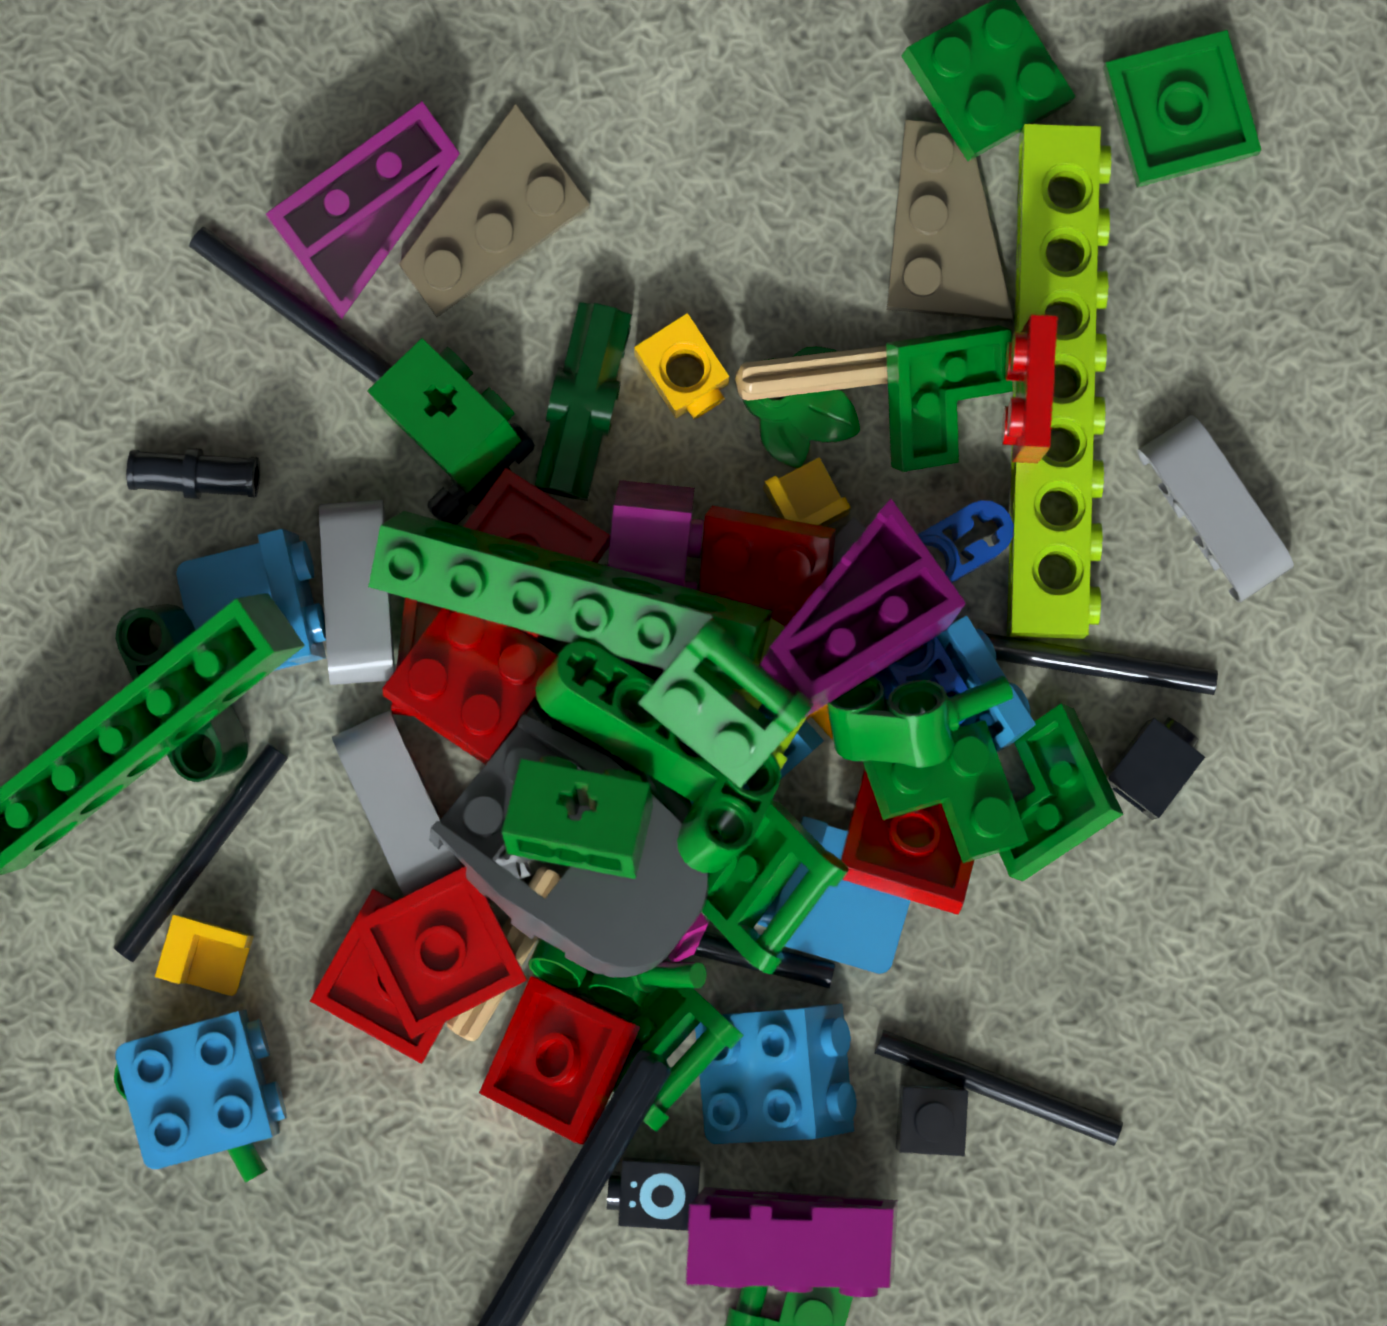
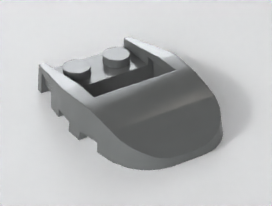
(594, 917)

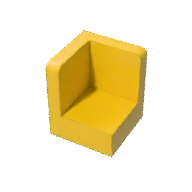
(807, 495)
(204, 955)

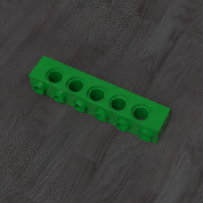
(555, 593)
(141, 726)

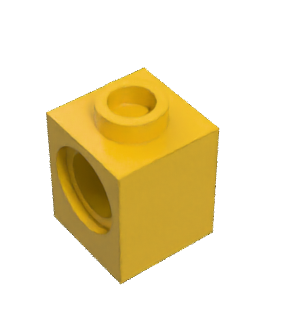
(676, 341)

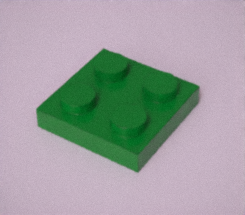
(988, 76)
(1182, 108)

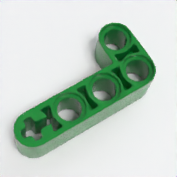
(656, 751)

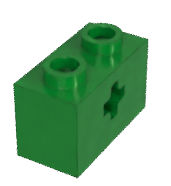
(420, 391)
(603, 839)

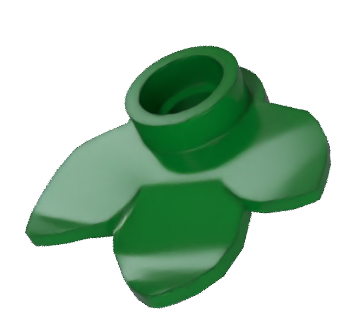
(801, 418)

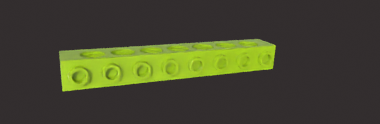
(1045, 157)

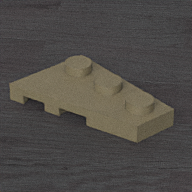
(493, 216)
(943, 233)

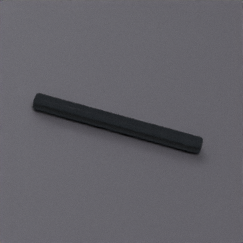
(578, 1190)

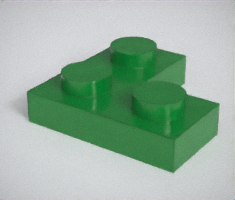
(928, 380)
(968, 787)
(1069, 795)

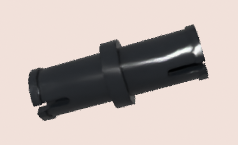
(193, 473)

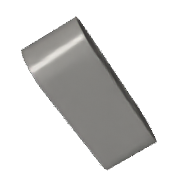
(1218, 506)
(355, 615)
(395, 801)

